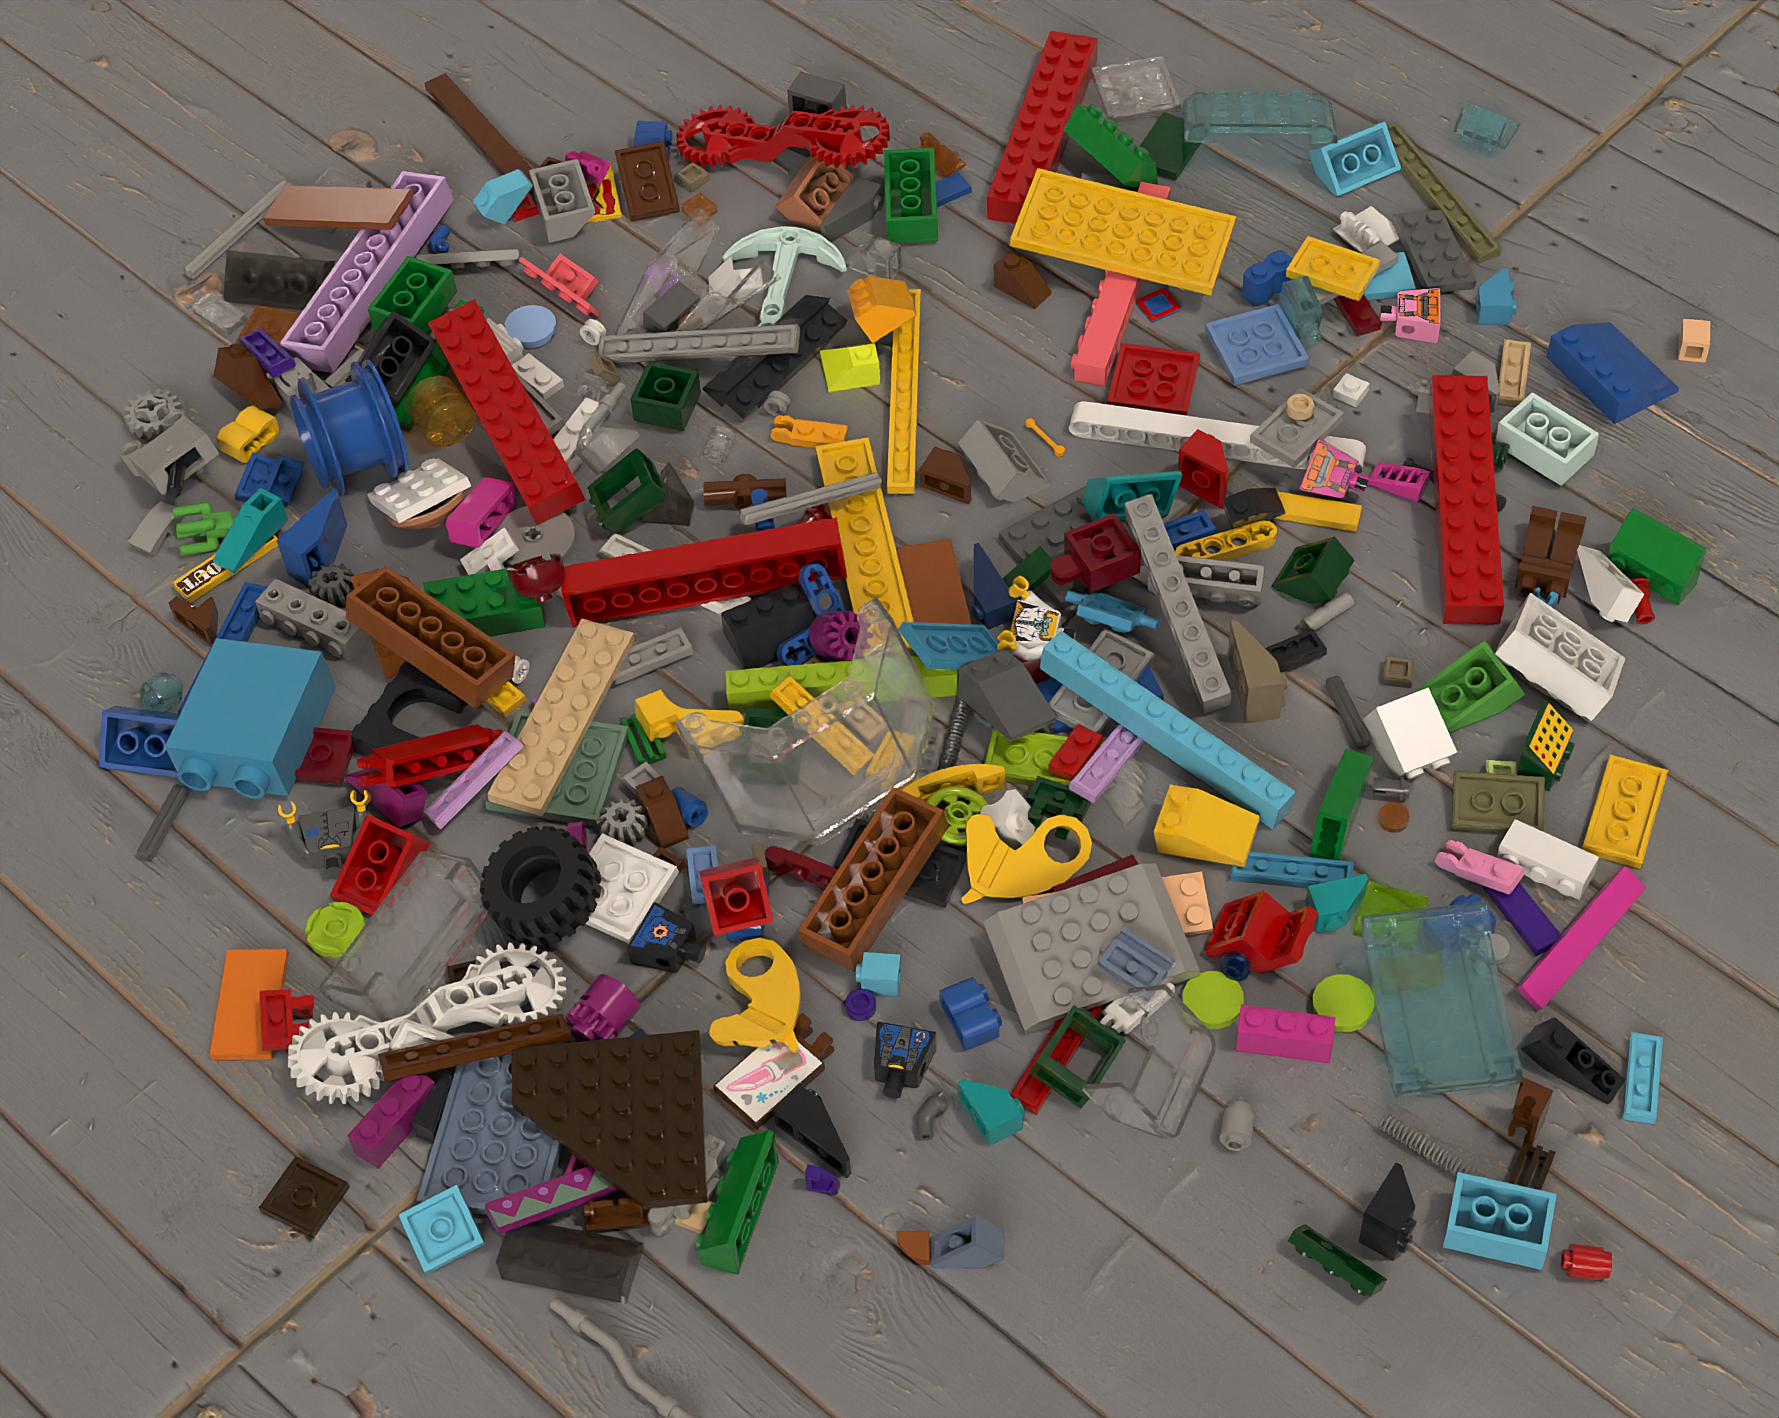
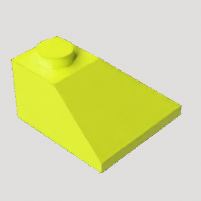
(851, 367)

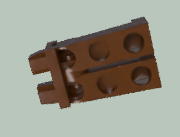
(1555, 572)

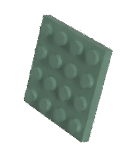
(588, 778)

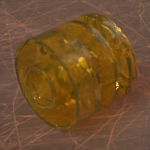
(440, 411)

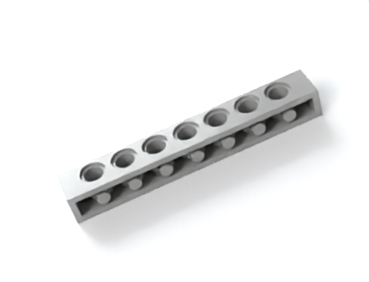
(1178, 604)

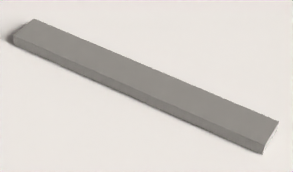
(700, 343)

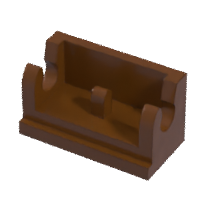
(1530, 1109)

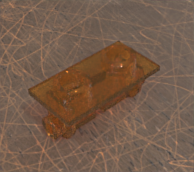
(945, 159)

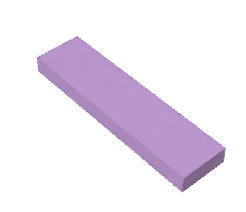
(1106, 763)
(473, 779)

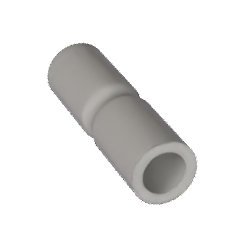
(1329, 611)

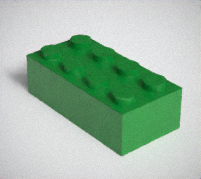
(910, 195)
(488, 602)

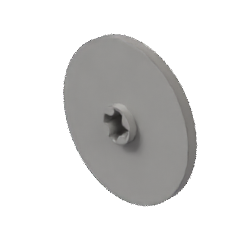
(552, 536)

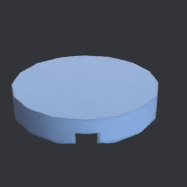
(531, 325)

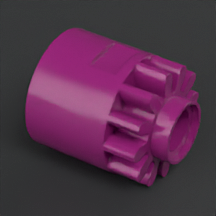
(835, 635)
(602, 1010)

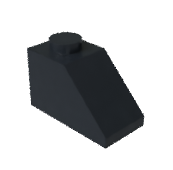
(1252, 506)

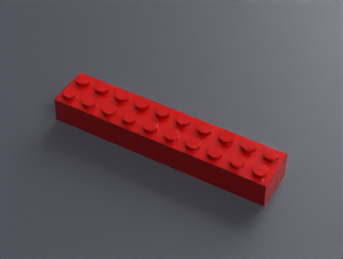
(1038, 130)
(506, 412)
(1465, 500)
(700, 572)

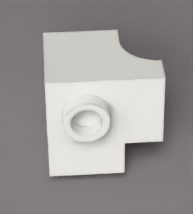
(1011, 819)

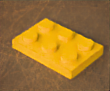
(1333, 268)

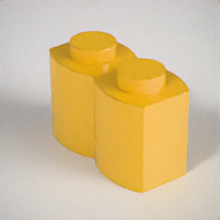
(248, 433)

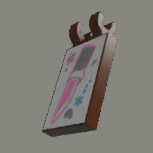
(772, 1072)

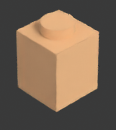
(1694, 340)

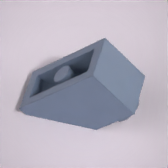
(968, 1245)

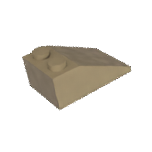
(1255, 676)

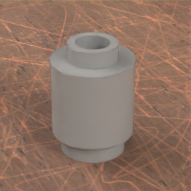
(1237, 1126)

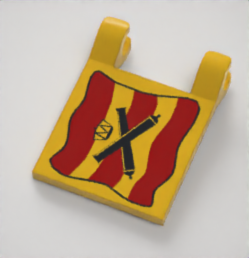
(604, 198)

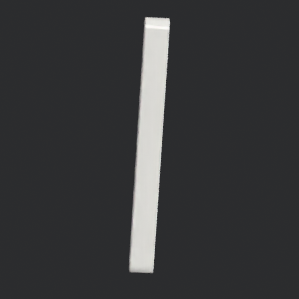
(1172, 430)

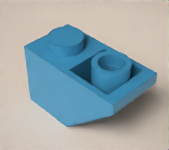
(1495, 300)

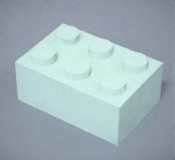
(1547, 438)

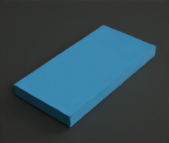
(948, 644)

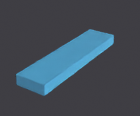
(1290, 870)

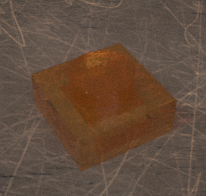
(699, 201)

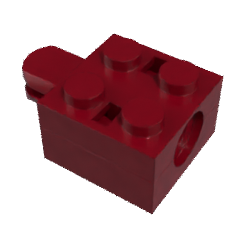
(1097, 555)

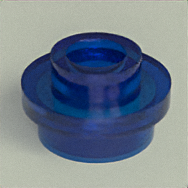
(1235, 966)

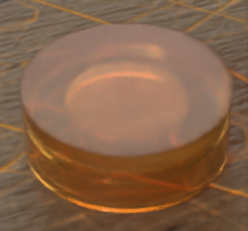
(1393, 817)

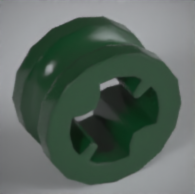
(1500, 455)

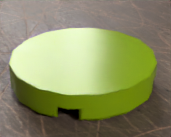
(333, 928)
(1213, 999)
(1346, 1000)

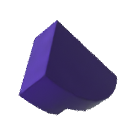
(821, 1180)

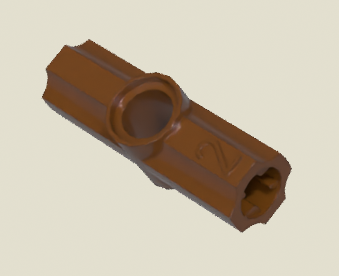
(740, 489)

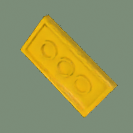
(1625, 811)

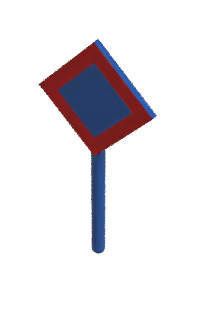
(1158, 304)

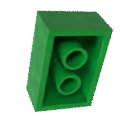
(415, 292)

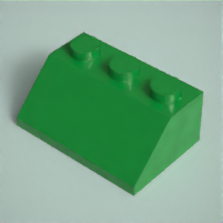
(1658, 554)

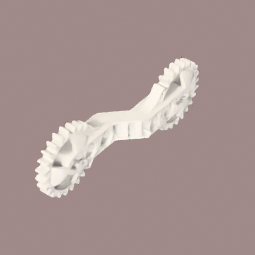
(483, 996)

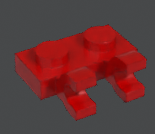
(277, 1017)

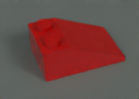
(376, 863)

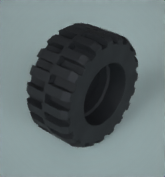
(518, 864)

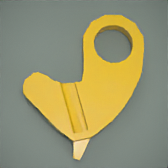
(1008, 873)
(773, 999)

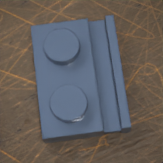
(1135, 961)

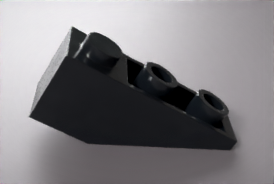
(1571, 1060)

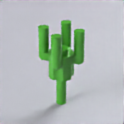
(212, 525)

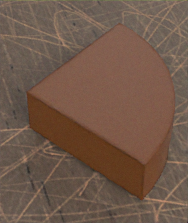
(915, 1245)

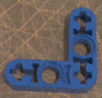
(808, 587)

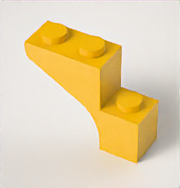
(659, 715)

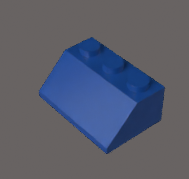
(136, 740)

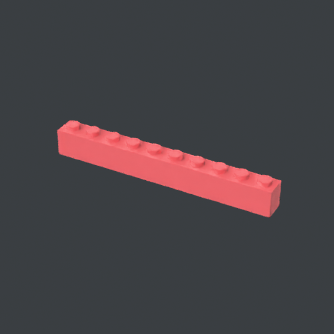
(1109, 317)

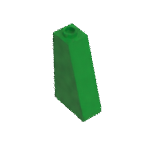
(1341, 805)

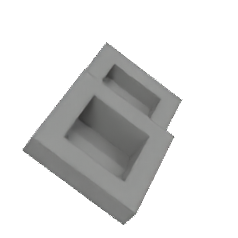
(154, 528)

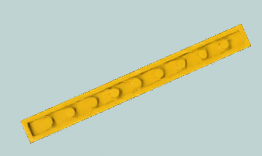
(904, 403)

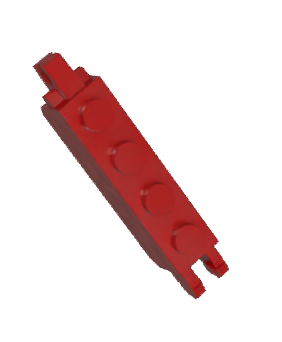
(426, 756)

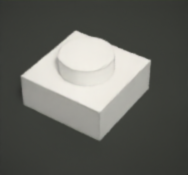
(1351, 390)

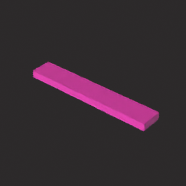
(1580, 938)

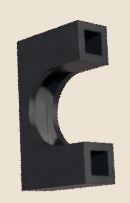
(407, 688)

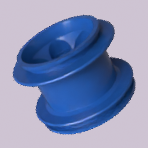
(349, 427)

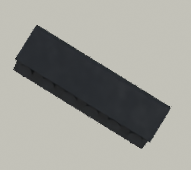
(751, 378)

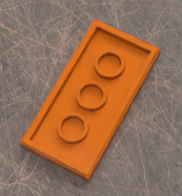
(238, 1009)

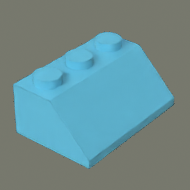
(1355, 159)

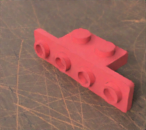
(568, 278)

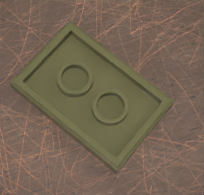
(1495, 800)

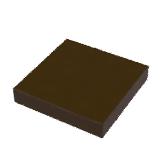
(304, 1197)

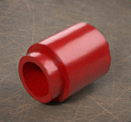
(1586, 1262)

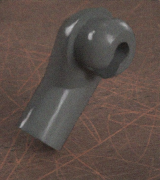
(924, 1116)

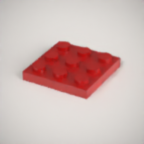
(1154, 379)

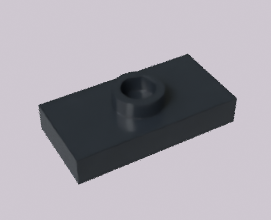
(1297, 650)

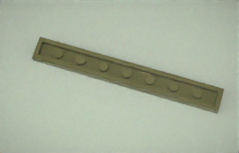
(1441, 196)

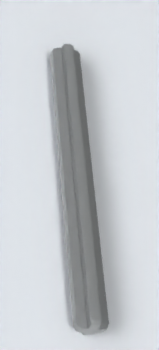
(233, 233)
(809, 498)

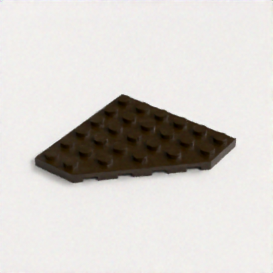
(623, 1110)

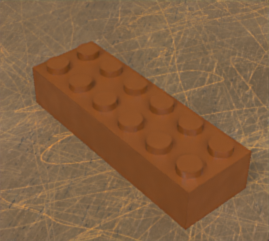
(430, 636)
(873, 878)

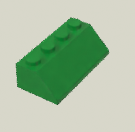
(1111, 146)
(739, 1202)

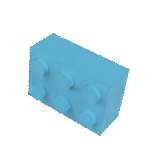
(1500, 1220)

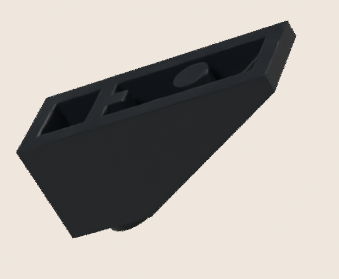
(808, 1122)

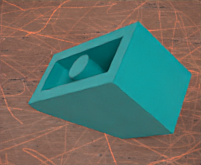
(1336, 901)
(991, 1110)

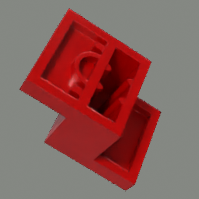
(1261, 932)

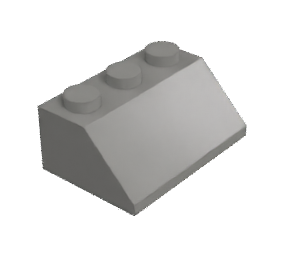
(562, 199)
(1002, 462)

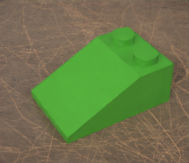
(1473, 688)

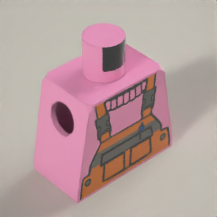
(1415, 314)

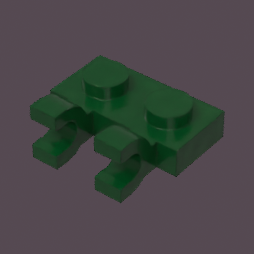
(1057, 799)

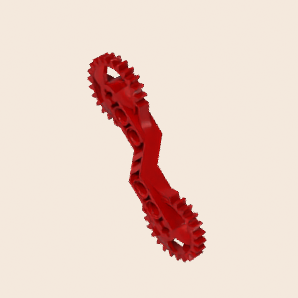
(828, 136)

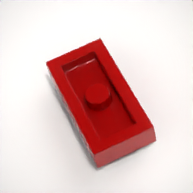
(1075, 752)

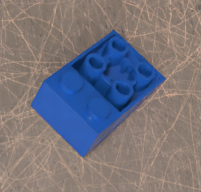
(314, 538)

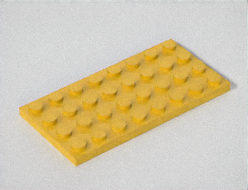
(1123, 231)

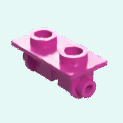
(592, 167)

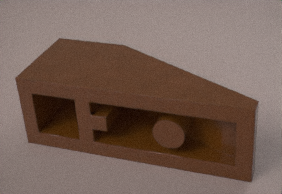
(245, 376)

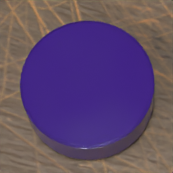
(860, 1005)

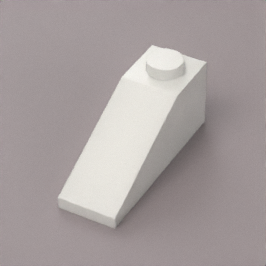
(1607, 586)

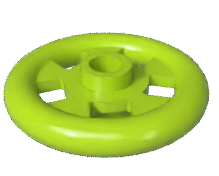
(957, 808)

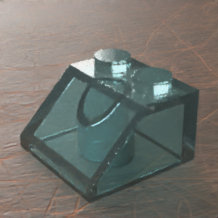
(1485, 126)

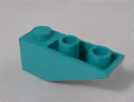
(252, 528)

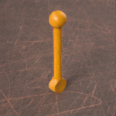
(1059, 450)

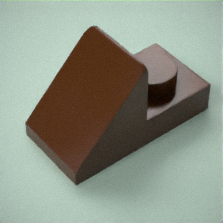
(200, 620)

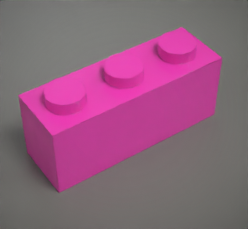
(481, 512)
(1285, 1033)

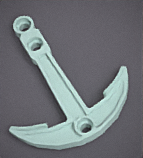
(788, 244)

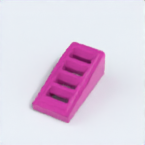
(1415, 480)

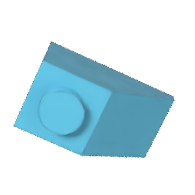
(502, 196)

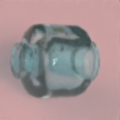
(161, 692)

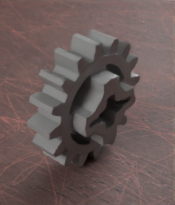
(148, 412)

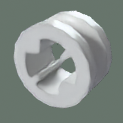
(592, 331)
(520, 669)

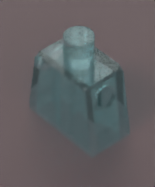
(1302, 308)

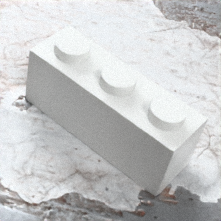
(1548, 859)

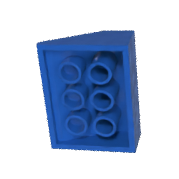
(1609, 369)

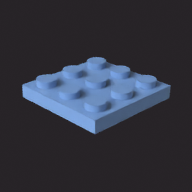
(1256, 344)

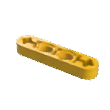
(1227, 549)

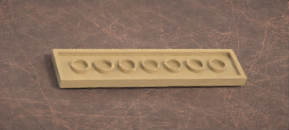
(561, 717)

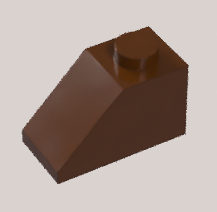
(1020, 280)
(945, 475)
(662, 812)

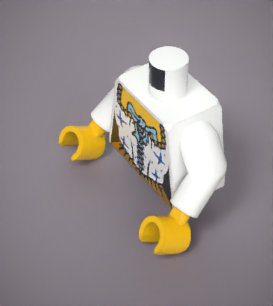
(1032, 624)

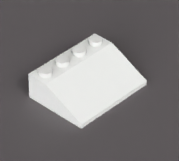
(1561, 657)

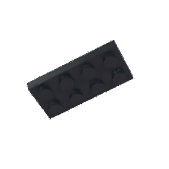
(936, 878)

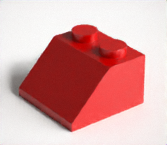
(1204, 468)
(736, 896)

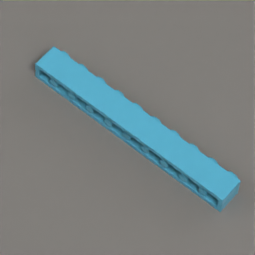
(1167, 729)

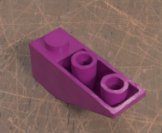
(400, 803)

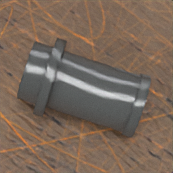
(1391, 788)

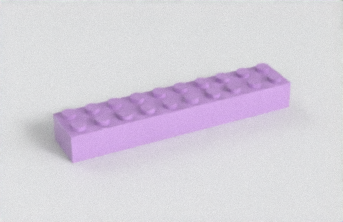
(340, 305)

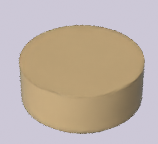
(1300, 407)

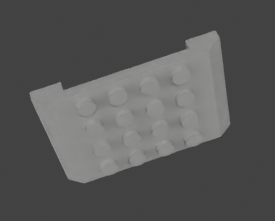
(1055, 942)

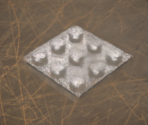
(1136, 89)

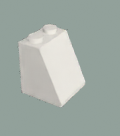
(1410, 735)

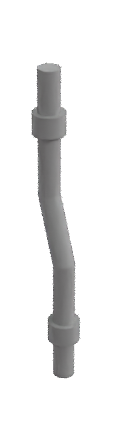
(606, 405)
(581, 1322)

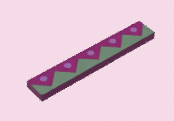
(547, 1199)

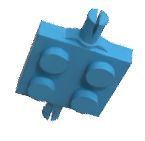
(1112, 611)

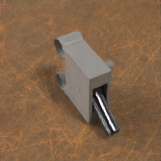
(171, 455)

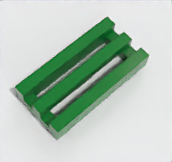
(634, 747)

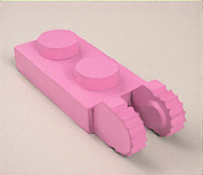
(1479, 867)

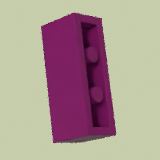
(390, 1119)

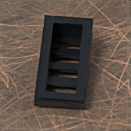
(430, 1112)

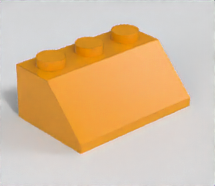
(880, 305)

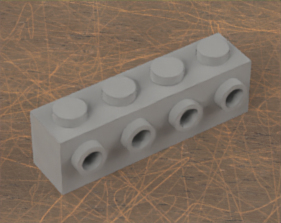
(1222, 580)
(310, 619)

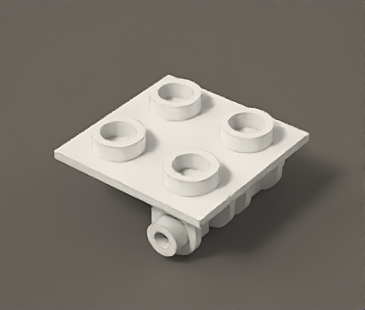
(1366, 229)

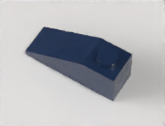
(991, 594)

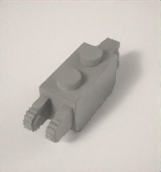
(664, 1218)

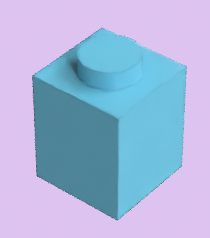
(880, 973)

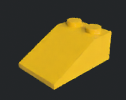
(1204, 827)

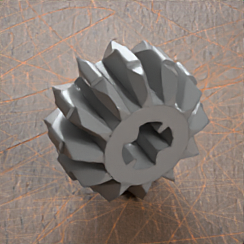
(623, 821)

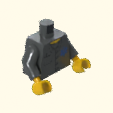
(326, 835)

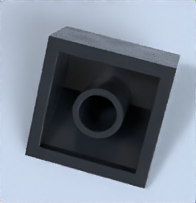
(1389, 1216)

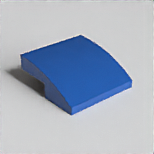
(272, 475)

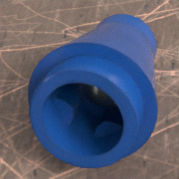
(691, 808)

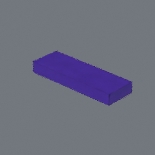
(268, 352)
(1526, 918)

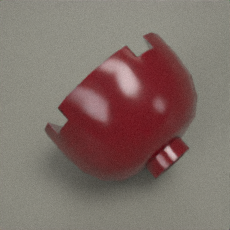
(537, 577)

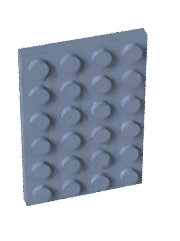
(485, 1141)

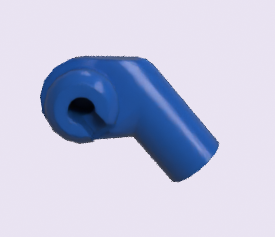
(437, 240)

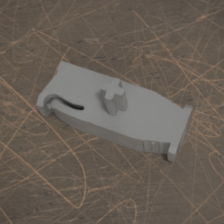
(291, 378)

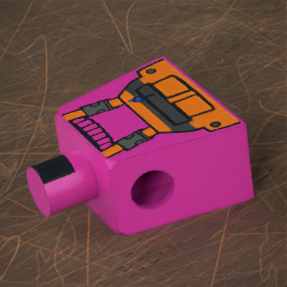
(1332, 472)

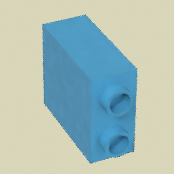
(250, 718)

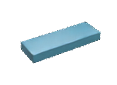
(1642, 1078)

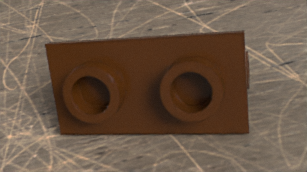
(614, 1214)

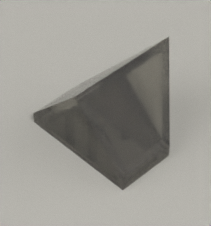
(676, 507)

